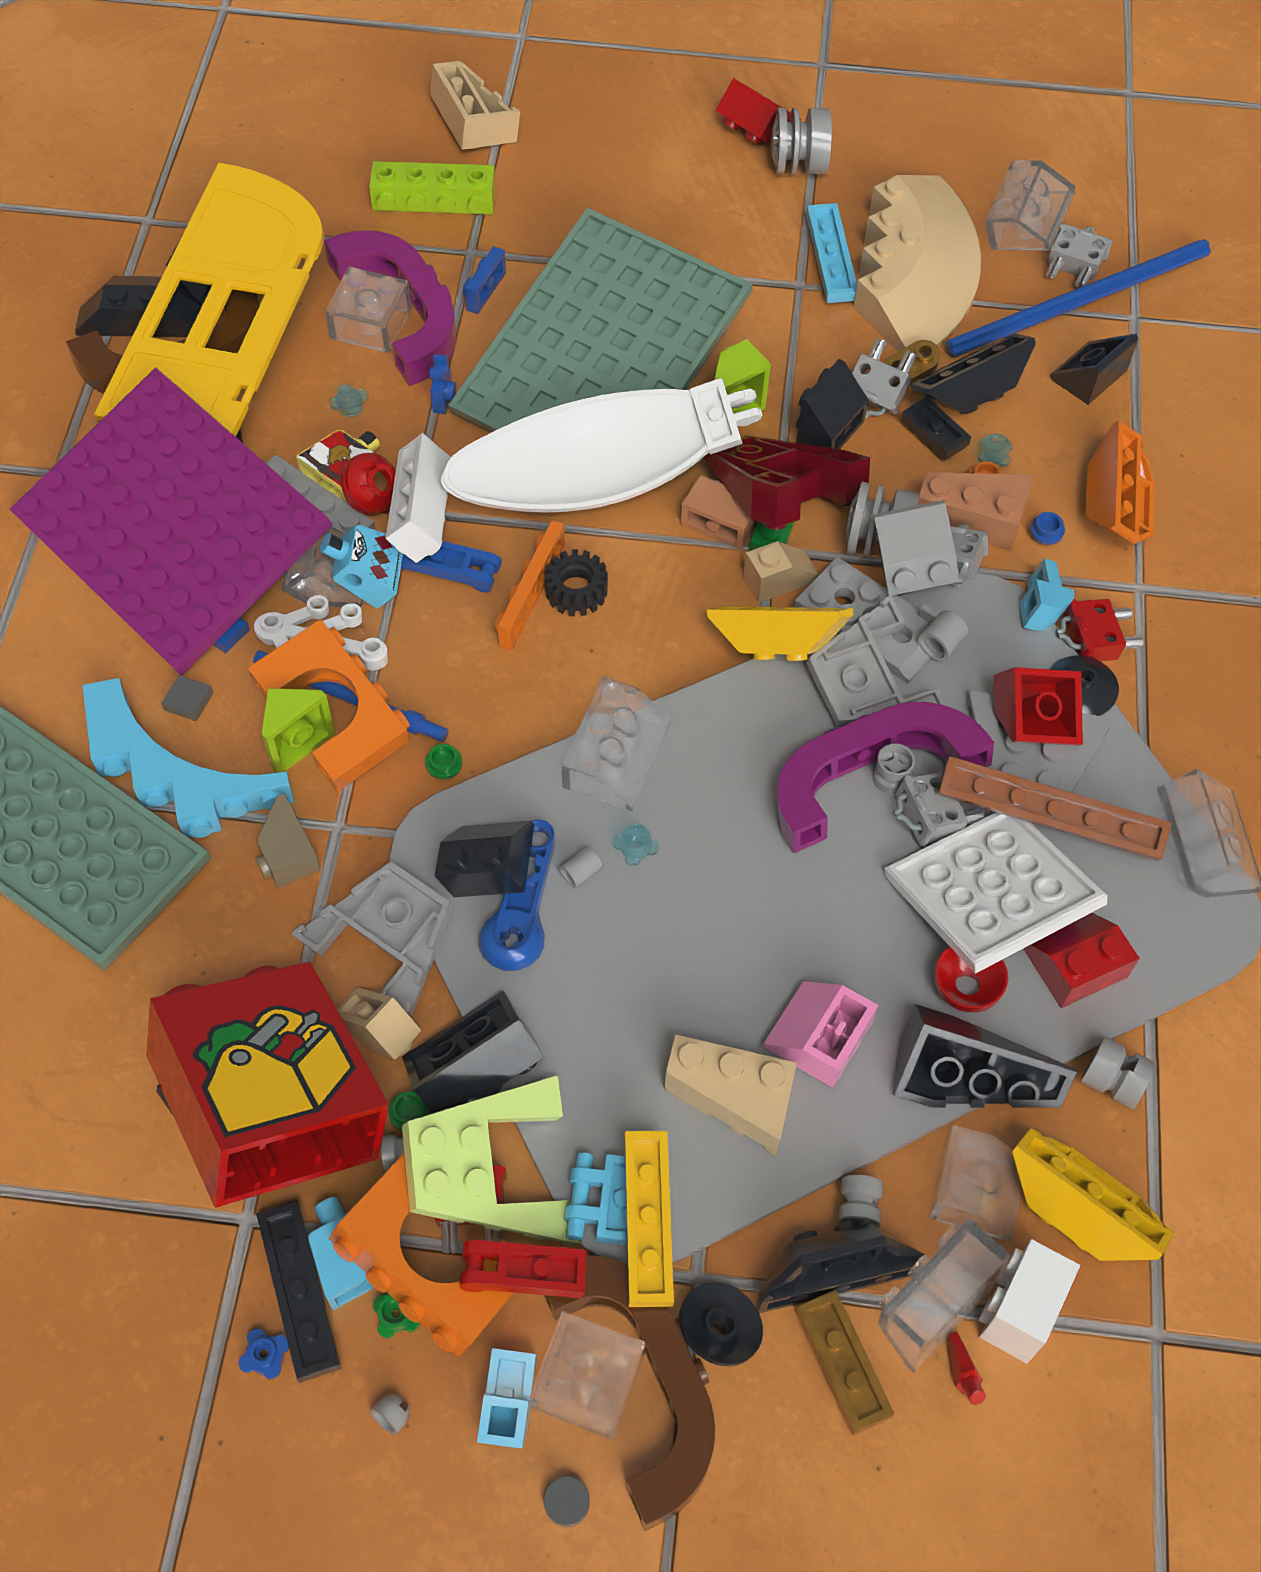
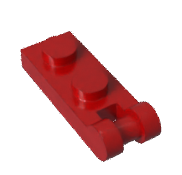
(524, 1269)

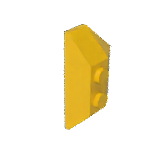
(779, 629)
(1087, 1202)

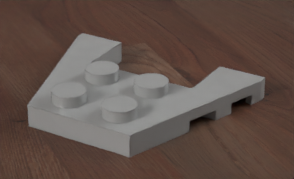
(854, 673)
(1042, 763)
(396, 916)

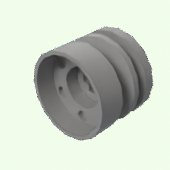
(802, 140)
(861, 515)

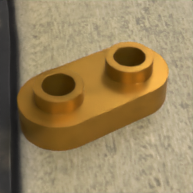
(921, 365)

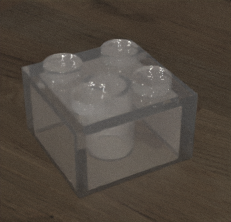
(368, 309)
(587, 1375)

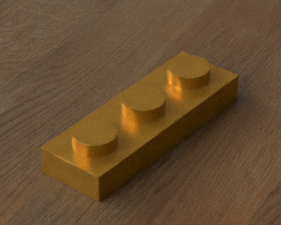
(844, 1362)

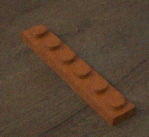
(1054, 808)

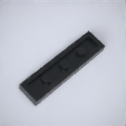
(298, 1291)

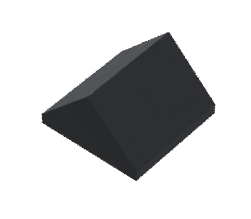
(1095, 366)

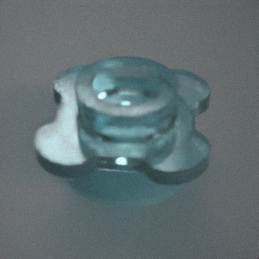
(349, 400)
(995, 450)
(635, 834)

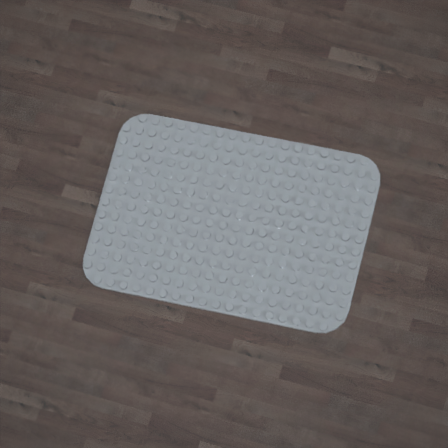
(734, 921)

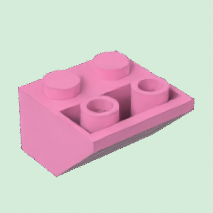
(822, 1029)

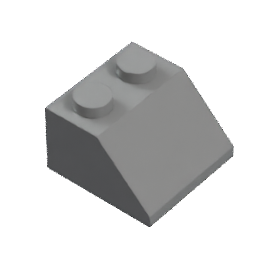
(916, 548)

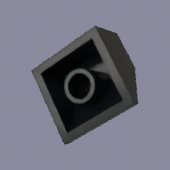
(485, 859)

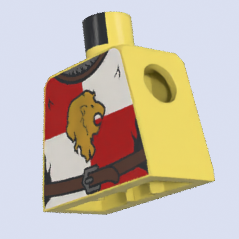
(328, 457)

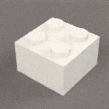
(1028, 1304)

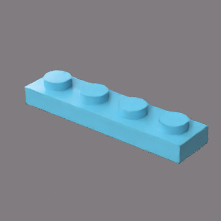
(831, 252)

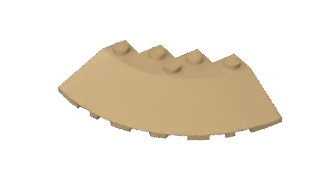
(917, 261)

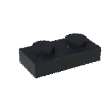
(935, 428)

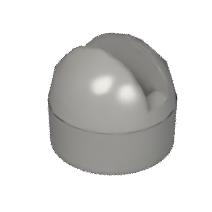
(391, 1413)

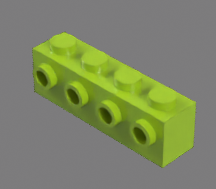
(432, 187)

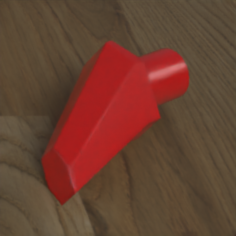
(965, 1373)

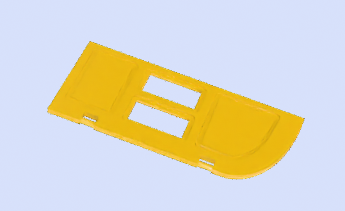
(240, 238)

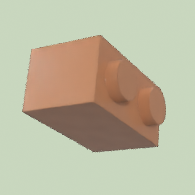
(716, 513)

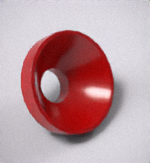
(359, 485)
(991, 983)

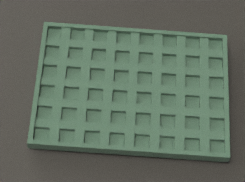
(602, 321)

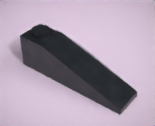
(960, 1063)

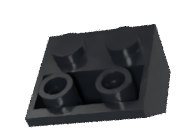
(831, 408)

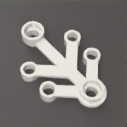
(277, 628)

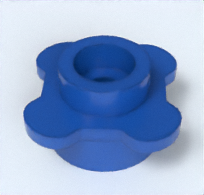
(270, 1365)

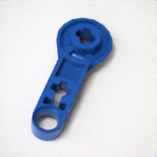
(520, 915)

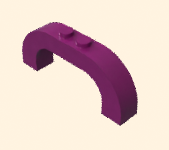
(397, 258)
(858, 744)

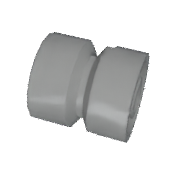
(1119, 1073)

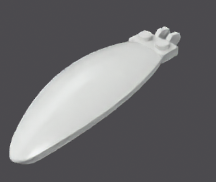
(598, 448)

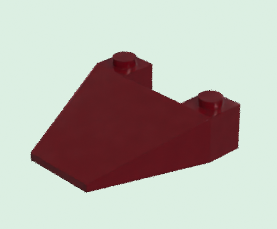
(777, 475)

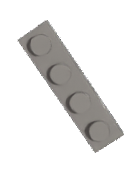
(336, 509)

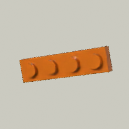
(525, 595)

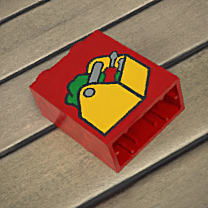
(264, 1081)

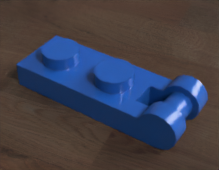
(455, 564)

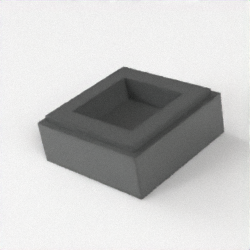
(187, 698)

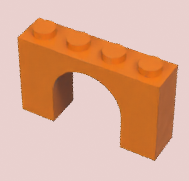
(320, 657)
(372, 1241)

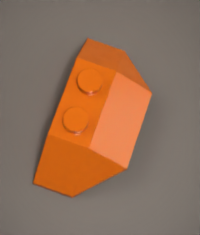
(1121, 486)

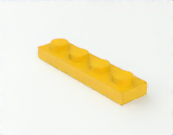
(648, 1219)

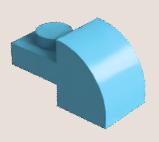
(1045, 597)
(507, 1399)

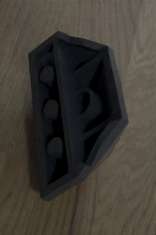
(122, 302)
(978, 376)
(838, 1261)

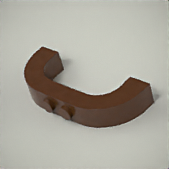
(98, 363)
(674, 1481)

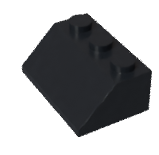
(472, 1056)

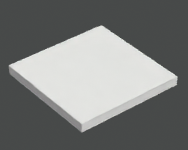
(994, 888)

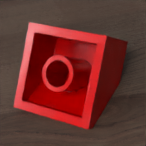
(750, 110)
(1040, 705)
(1082, 958)

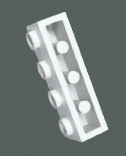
(418, 499)

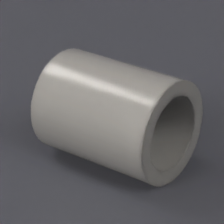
(580, 867)

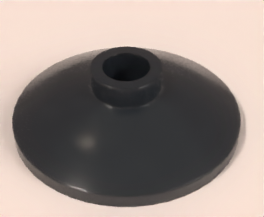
(1101, 690)
(731, 1314)

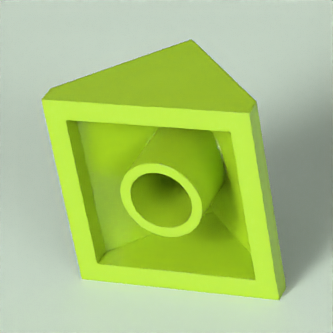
(295, 725)

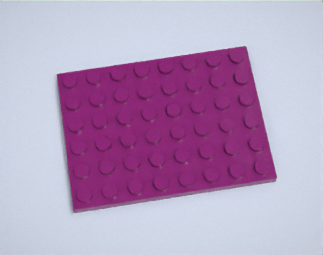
(170, 519)

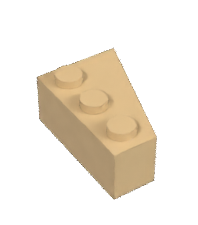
(470, 109)
(733, 1086)

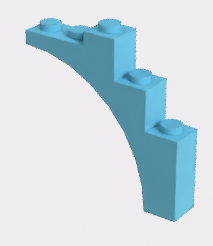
(160, 777)

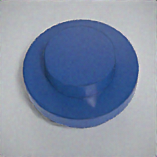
(1047, 528)

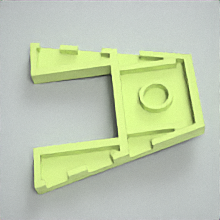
(453, 1167)

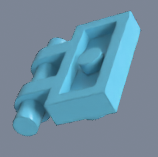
(612, 1210)

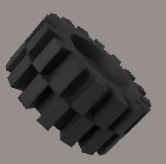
(576, 566)

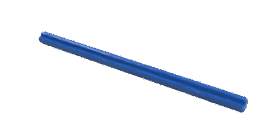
(1077, 298)

